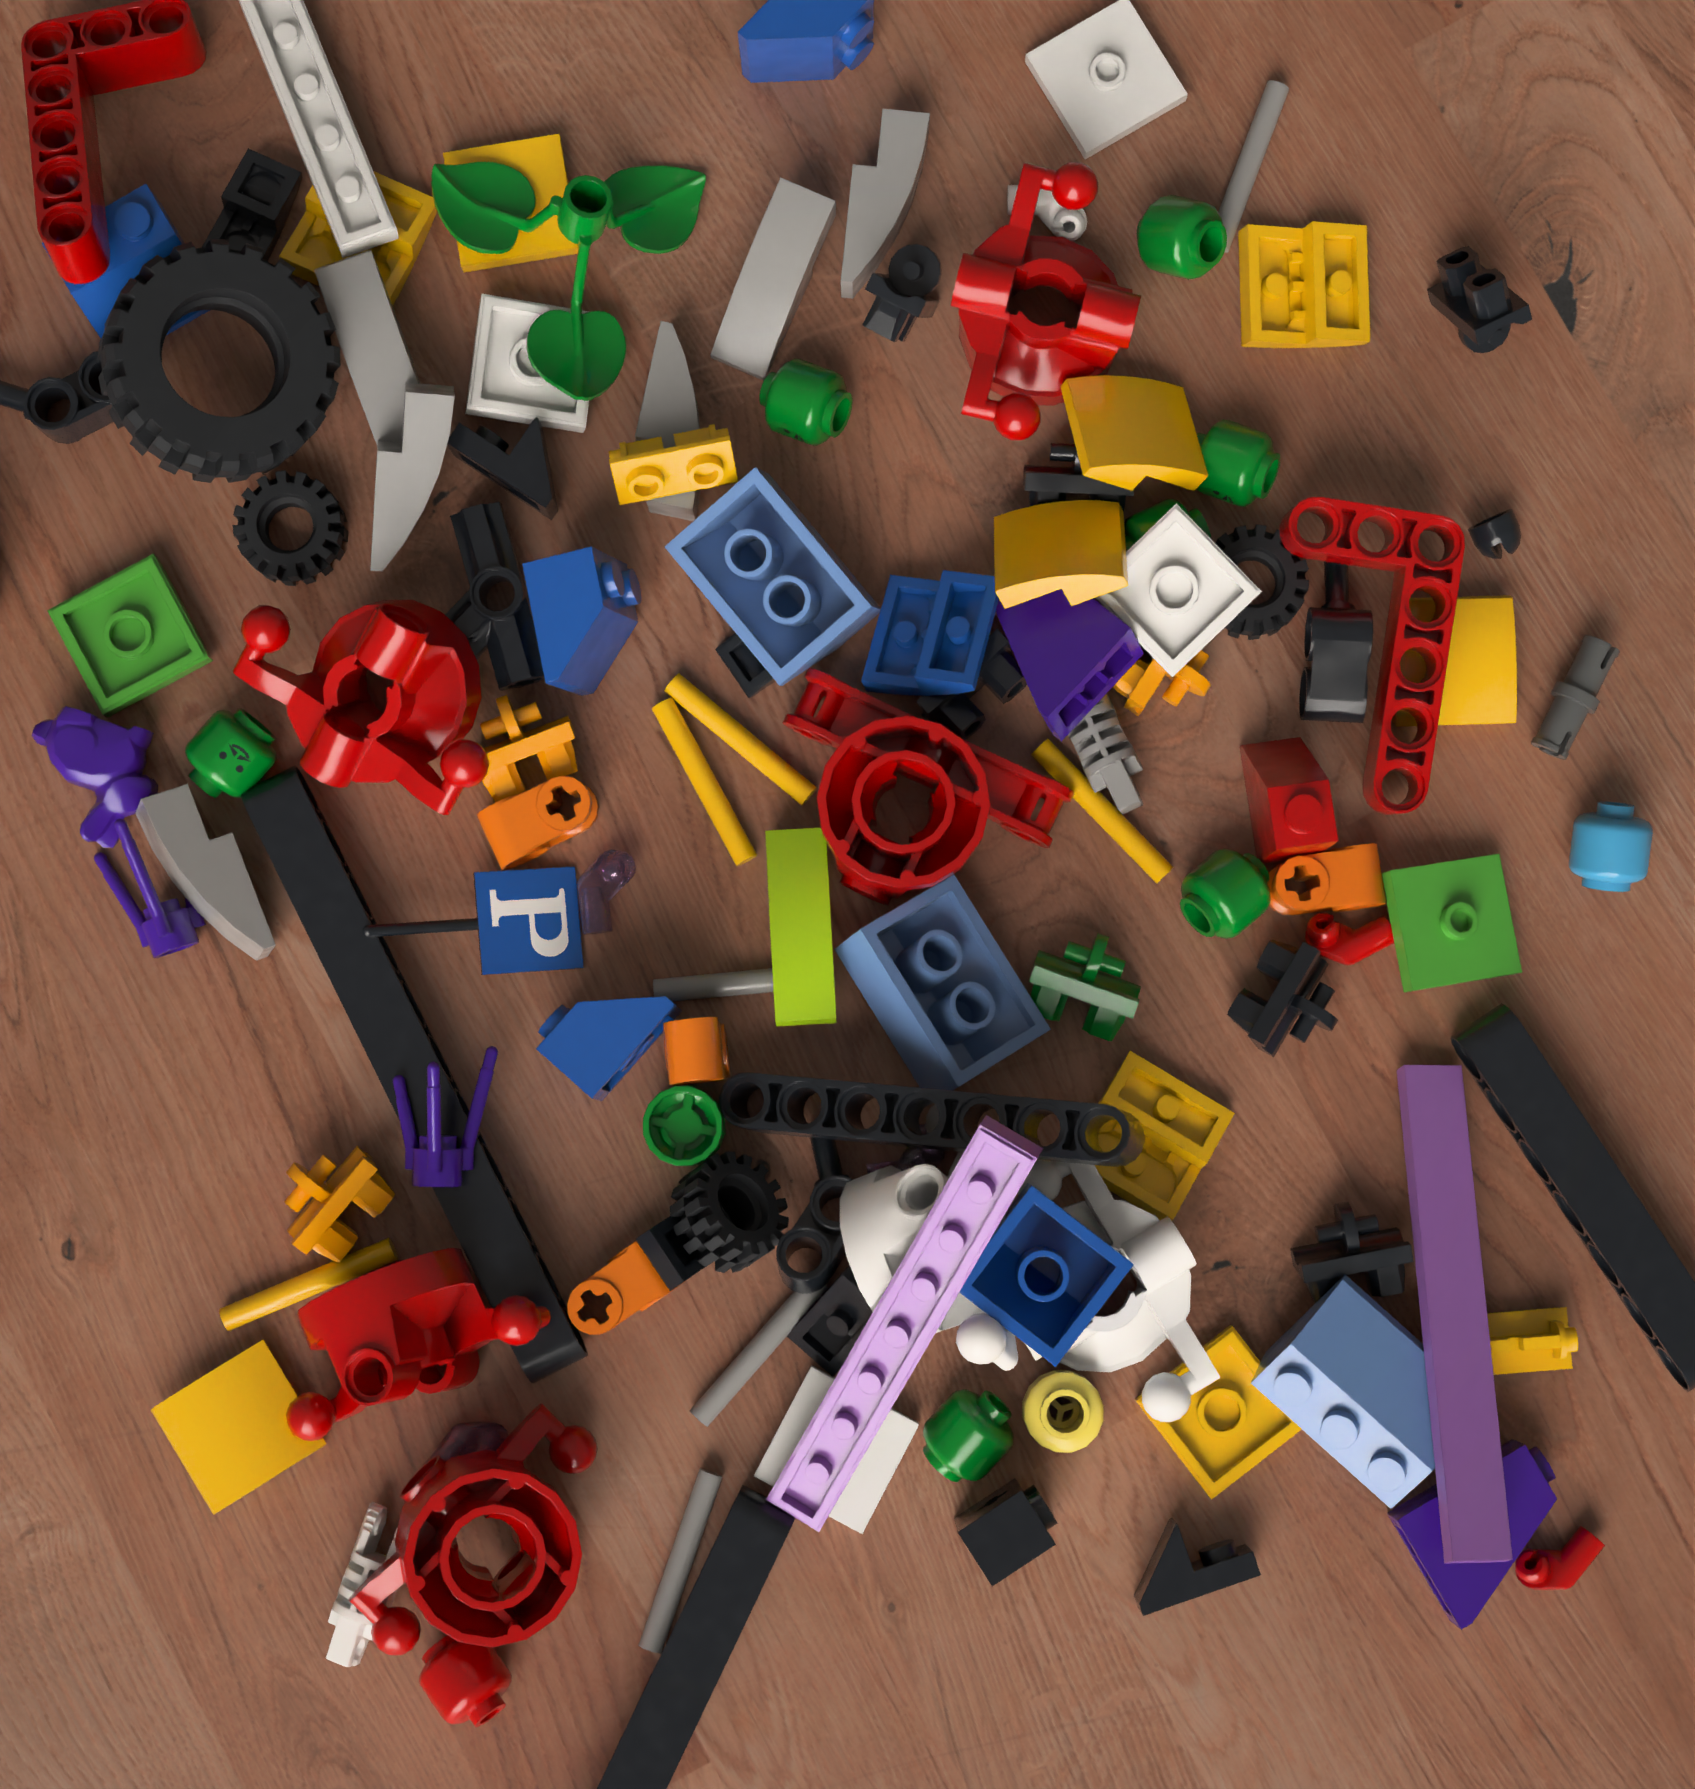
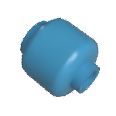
(1610, 847)

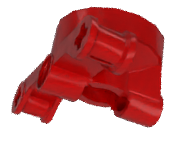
(967, 780)

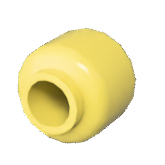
(1079, 1427)

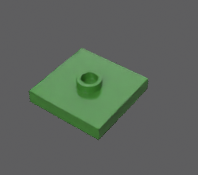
(130, 635)
(1451, 922)

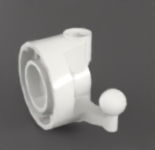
(879, 1225)
(1149, 1313)

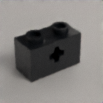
(1006, 1530)

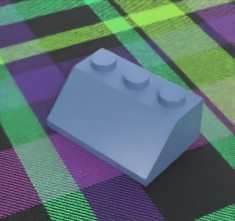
(772, 577)
(941, 987)
(1355, 1389)

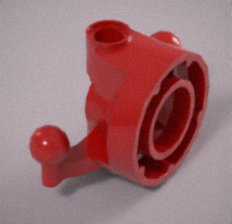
(1009, 350)
(336, 720)
(394, 1330)
(464, 1596)

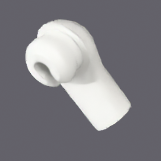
(1058, 219)

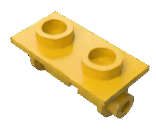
(650, 471)
(1531, 1340)

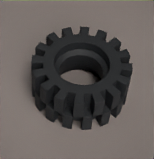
(267, 501)
(1288, 576)
(708, 1226)

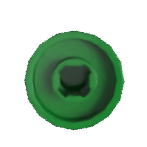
(684, 1126)

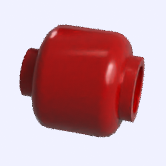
(464, 1681)

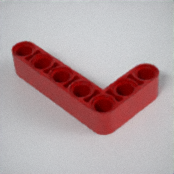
(63, 69)
(1402, 632)

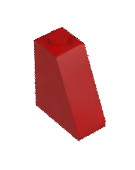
(1287, 800)

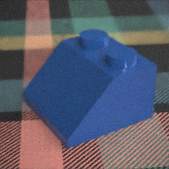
(805, 39)
(136, 234)
(581, 615)
(603, 1039)
(1044, 1275)

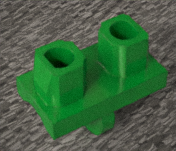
(1108, 996)

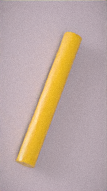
(740, 739)
(704, 781)
(1102, 811)
(308, 1284)

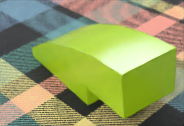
(800, 927)

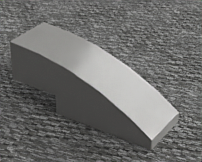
(882, 196)
(773, 278)
(369, 340)
(669, 409)
(409, 468)
(205, 870)

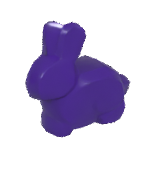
(102, 760)

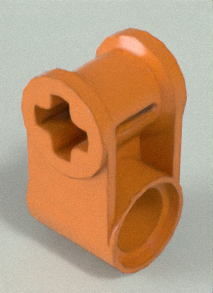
(527, 824)
(1334, 879)
(696, 1050)
(628, 1281)

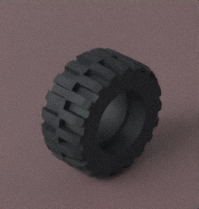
(266, 300)

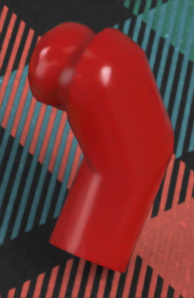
(1345, 943)
(1558, 1568)

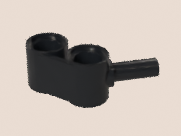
(87, 409)
(1339, 649)
(813, 1228)

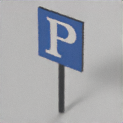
(522, 921)

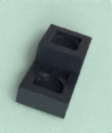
(256, 203)

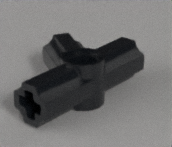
(507, 633)

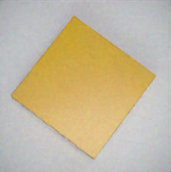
(544, 166)
(1228, 1421)

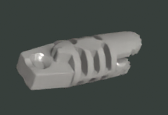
(1107, 755)

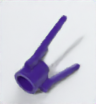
(165, 924)
(436, 1157)

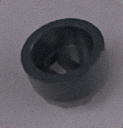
(1494, 530)

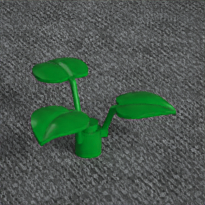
(652, 206)

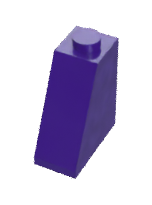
(1068, 654)
(1466, 1587)

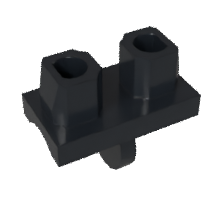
(903, 292)
(1476, 300)
(1052, 483)
(997, 672)
(1297, 975)
(1350, 1248)

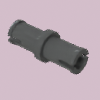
(1575, 697)

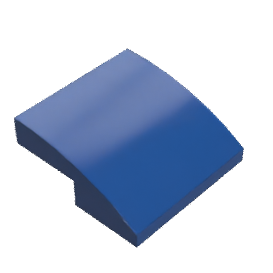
(931, 635)

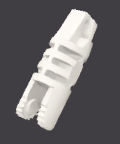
(351, 1626)

